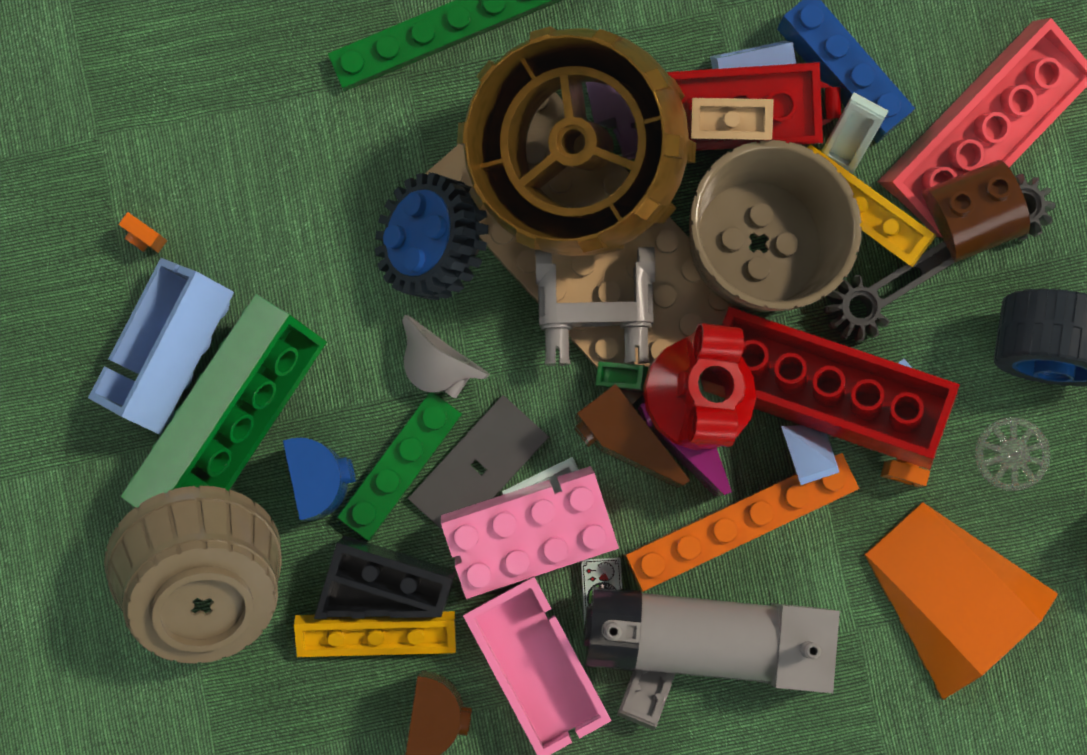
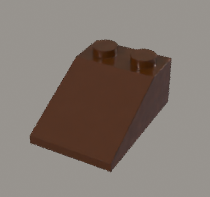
(623, 434)

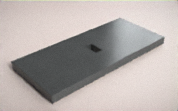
(499, 442)

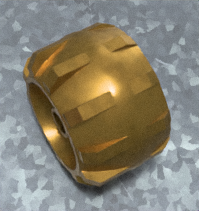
(499, 127)

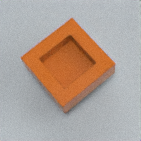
(140, 234)
(905, 473)

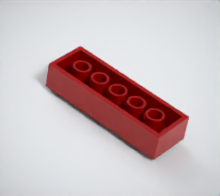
(842, 390)

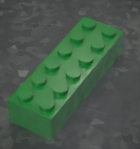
(230, 404)

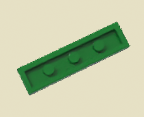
(400, 466)

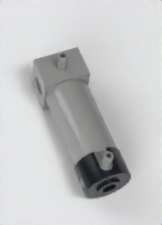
(712, 638)

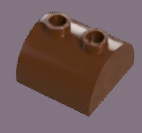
(978, 210)
(436, 715)

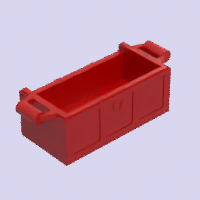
(792, 86)

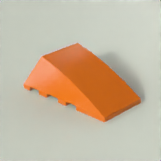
(955, 596)

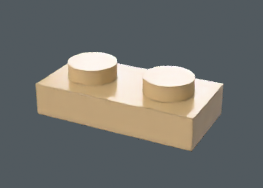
(732, 118)

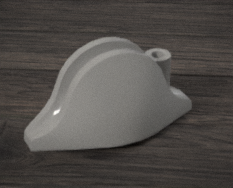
(435, 364)

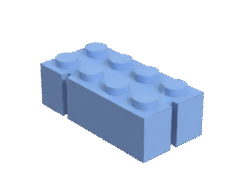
(162, 345)

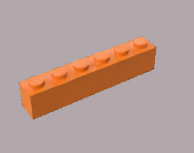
(735, 525)

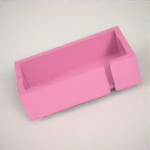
(528, 532)
(536, 667)

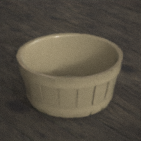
(793, 202)
(191, 548)

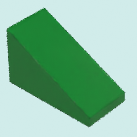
(625, 376)

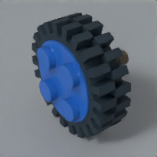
(431, 237)

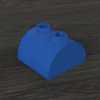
(317, 477)

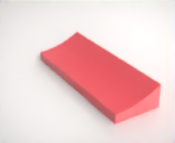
(993, 116)

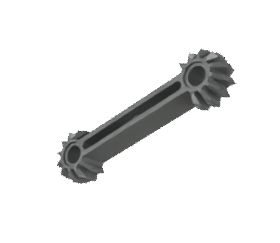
(928, 264)

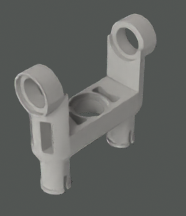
(633, 317)

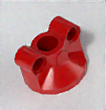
(674, 392)

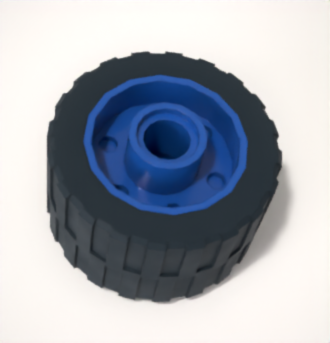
(1044, 336)

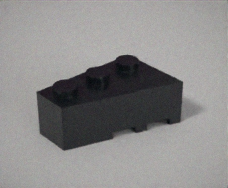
(382, 582)

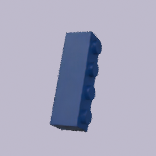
(842, 60)

